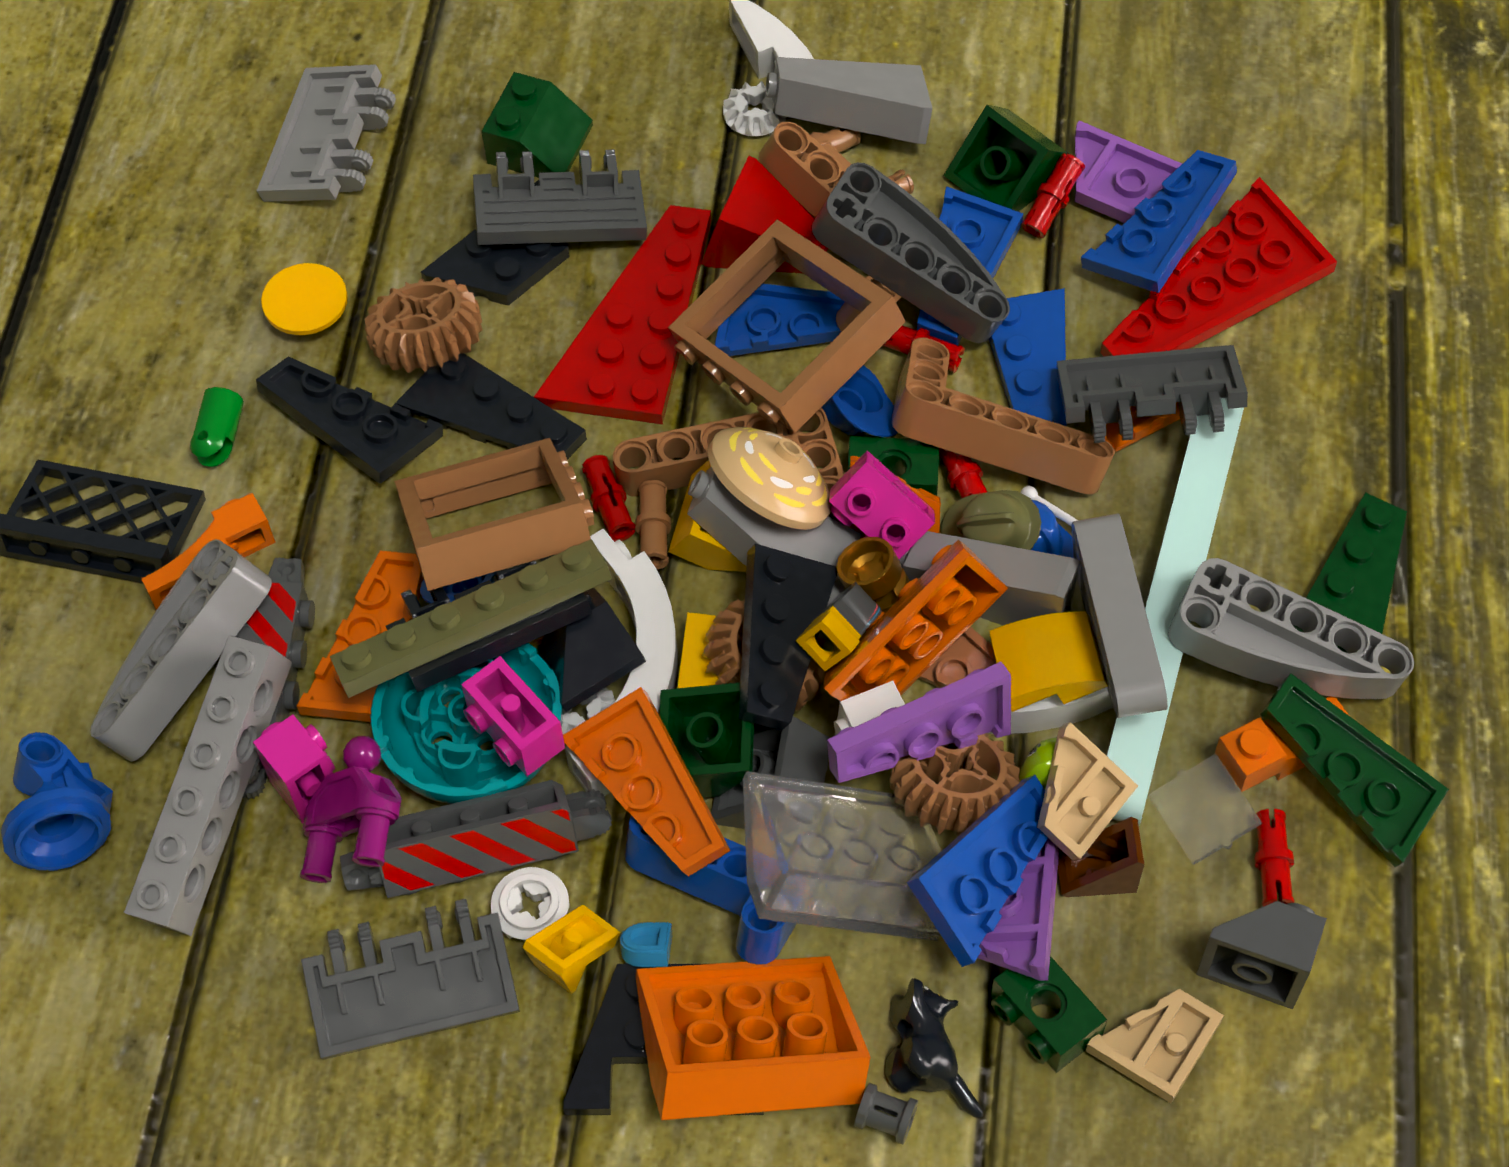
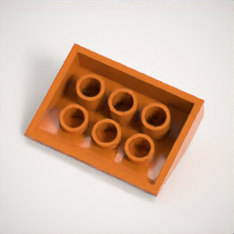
(919, 625)
(750, 1037)

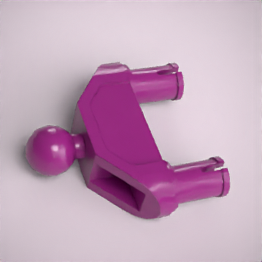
(349, 804)

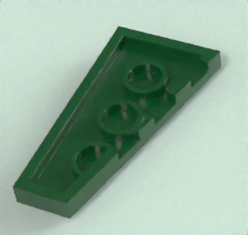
(1362, 565)
(1364, 774)

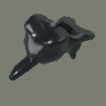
(925, 1054)

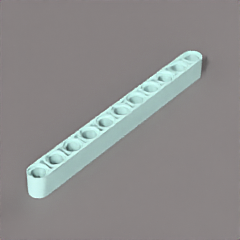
(1183, 550)

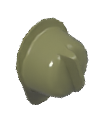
(995, 518)

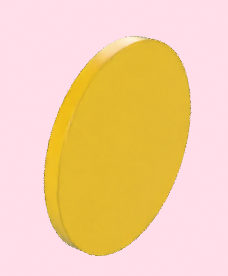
(304, 299)

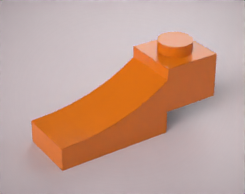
(237, 524)
(1258, 753)

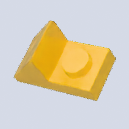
(571, 945)

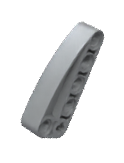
(1118, 616)
(178, 647)
(1269, 647)

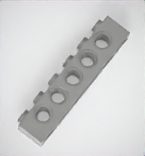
(208, 786)

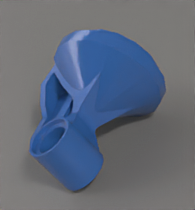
(66, 809)

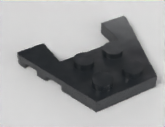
(614, 1039)

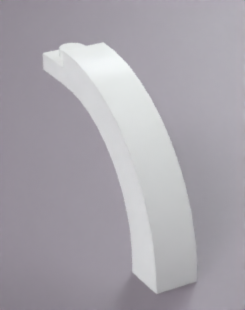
(652, 615)

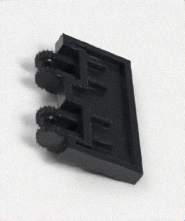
(495, 643)

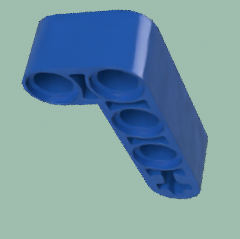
(718, 883)

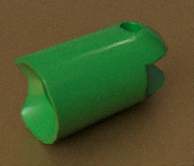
(217, 424)

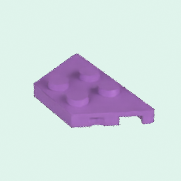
(1117, 172)
(1026, 925)

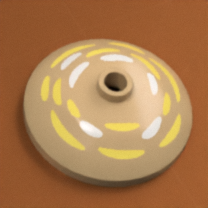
(770, 476)

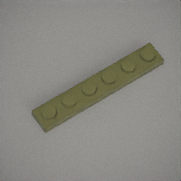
(470, 617)

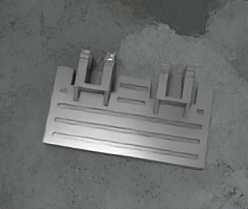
(320, 134)

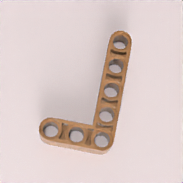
(809, 177)
(991, 431)
(656, 451)

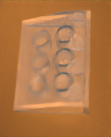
(834, 856)

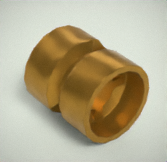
(874, 568)

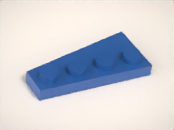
(1164, 226)

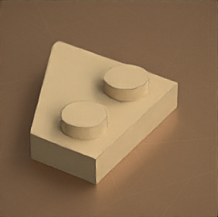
(1159, 1043)

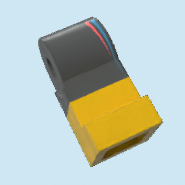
(842, 623)

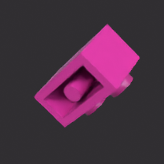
(880, 505)
(513, 716)
(294, 761)

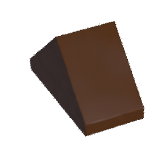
(1108, 866)

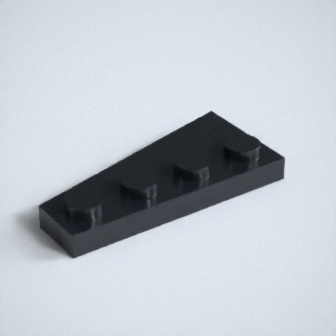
(488, 407)

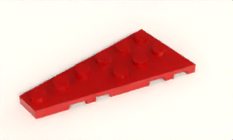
(1227, 276)
(625, 351)

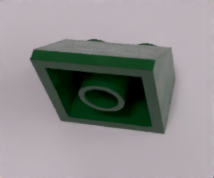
(535, 119)
(1003, 159)
(709, 734)

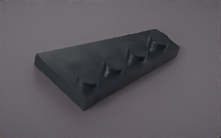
(349, 420)
(780, 603)

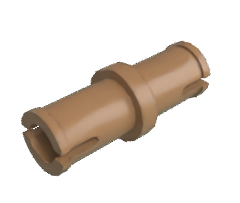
(653, 522)

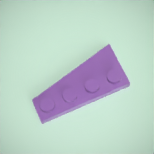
(916, 729)

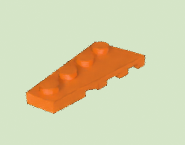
(645, 773)

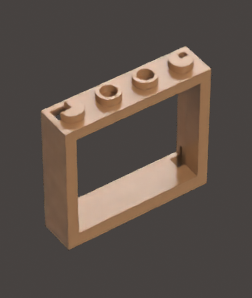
(830, 369)
(503, 541)

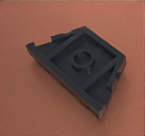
(497, 270)

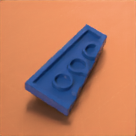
(985, 230)
(1028, 353)
(981, 869)

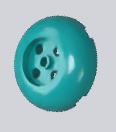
(458, 770)

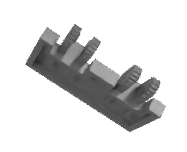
(558, 207)
(1152, 385)
(412, 988)

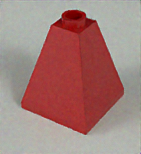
(749, 211)

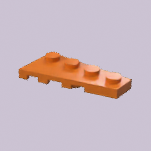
(376, 606)

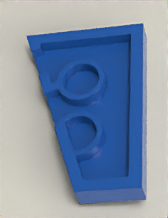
(780, 319)

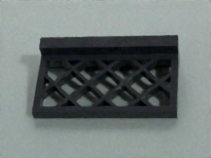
(88, 547)

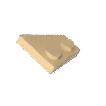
(1081, 793)

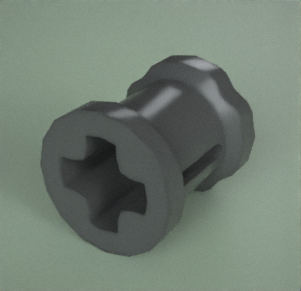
(896, 1126)

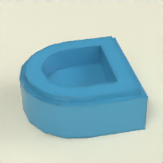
(647, 944)

